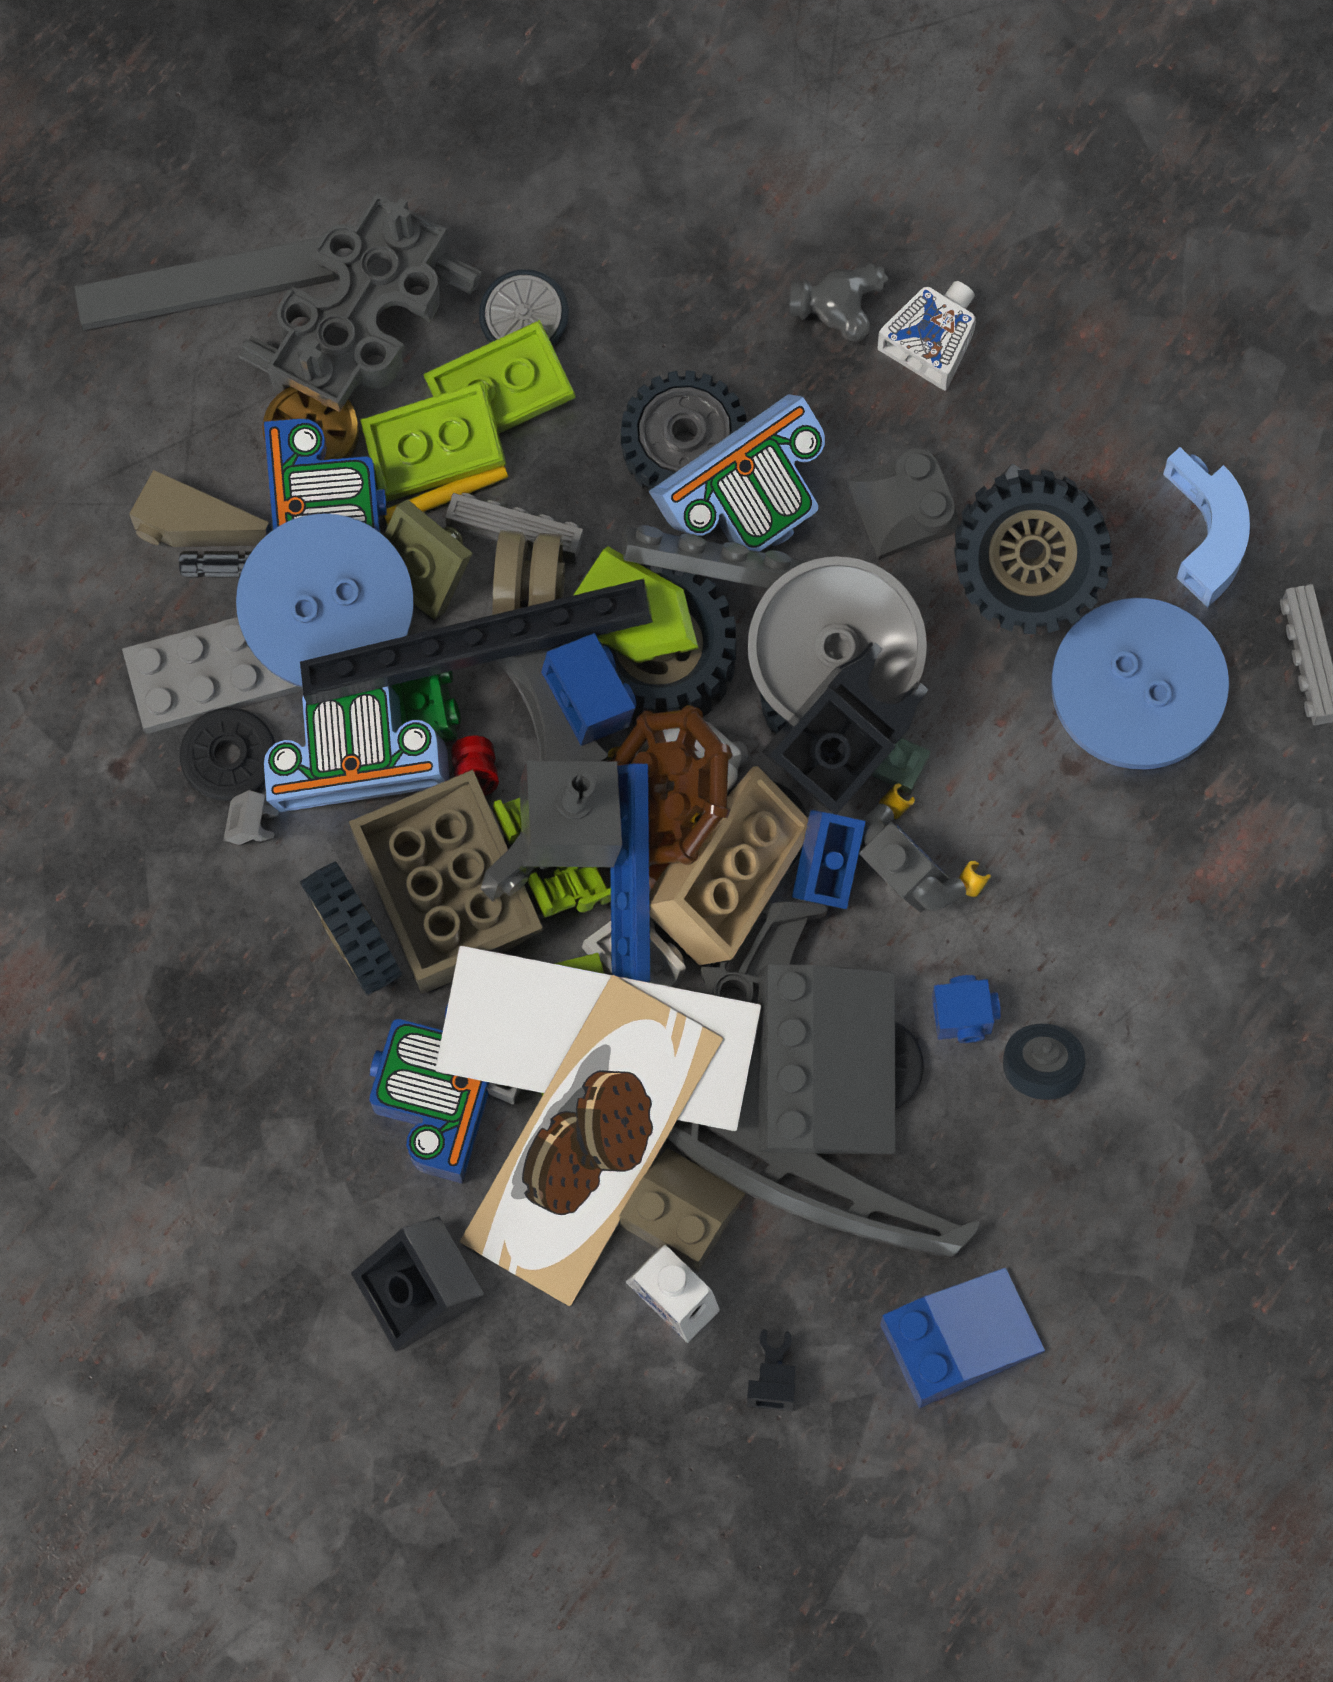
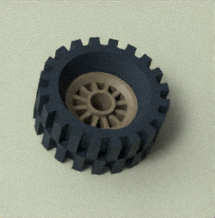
(1046, 598)

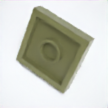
(431, 554)

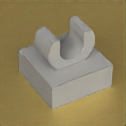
(245, 818)

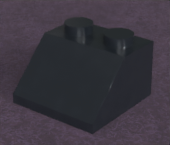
(417, 1282)

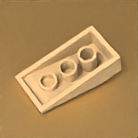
(722, 893)

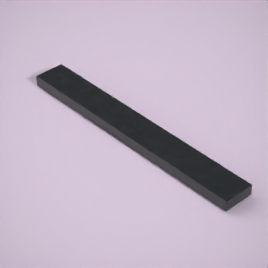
(475, 642)

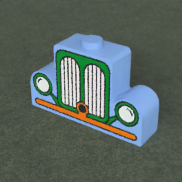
(748, 480)
(354, 754)

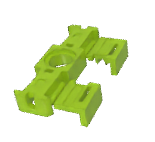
(568, 882)

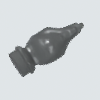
(838, 299)

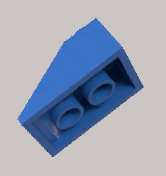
(960, 1336)

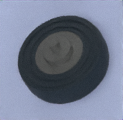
(1044, 1061)

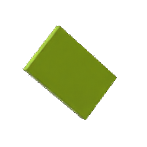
(518, 373)
(433, 441)

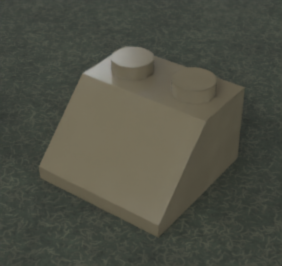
(681, 1208)

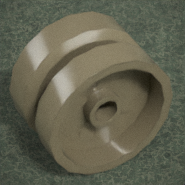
(527, 580)

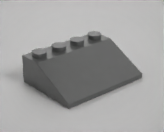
(826, 1060)

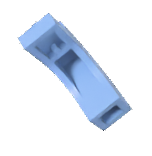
(1226, 513)

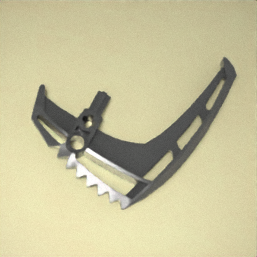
(776, 946)

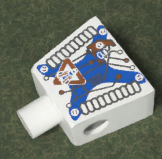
(931, 333)
(674, 1293)

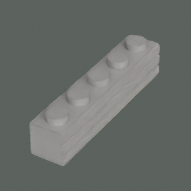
(489, 517)
(1310, 651)

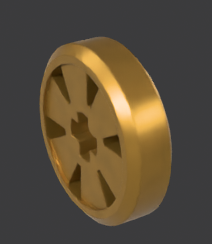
(338, 427)

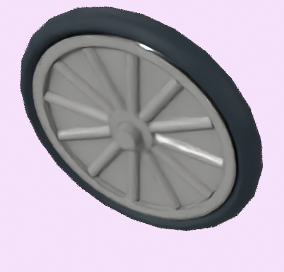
(521, 300)

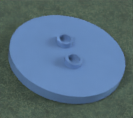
(321, 591)
(1139, 683)

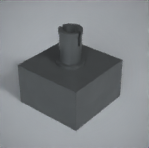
(570, 813)

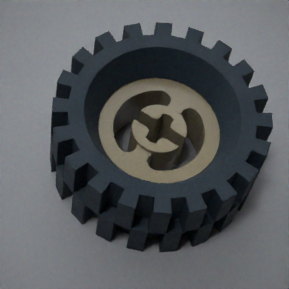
(701, 677)

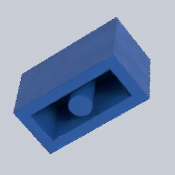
(589, 688)
(828, 859)

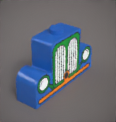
(309, 485)
(440, 1105)

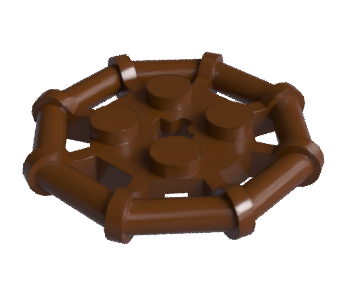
(698, 782)

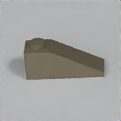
(190, 518)

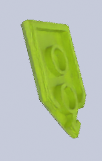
(671, 618)

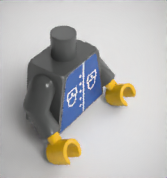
(907, 865)

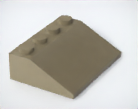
(429, 875)

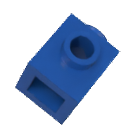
(965, 1009)

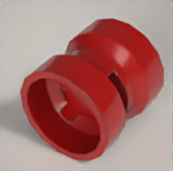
(478, 755)

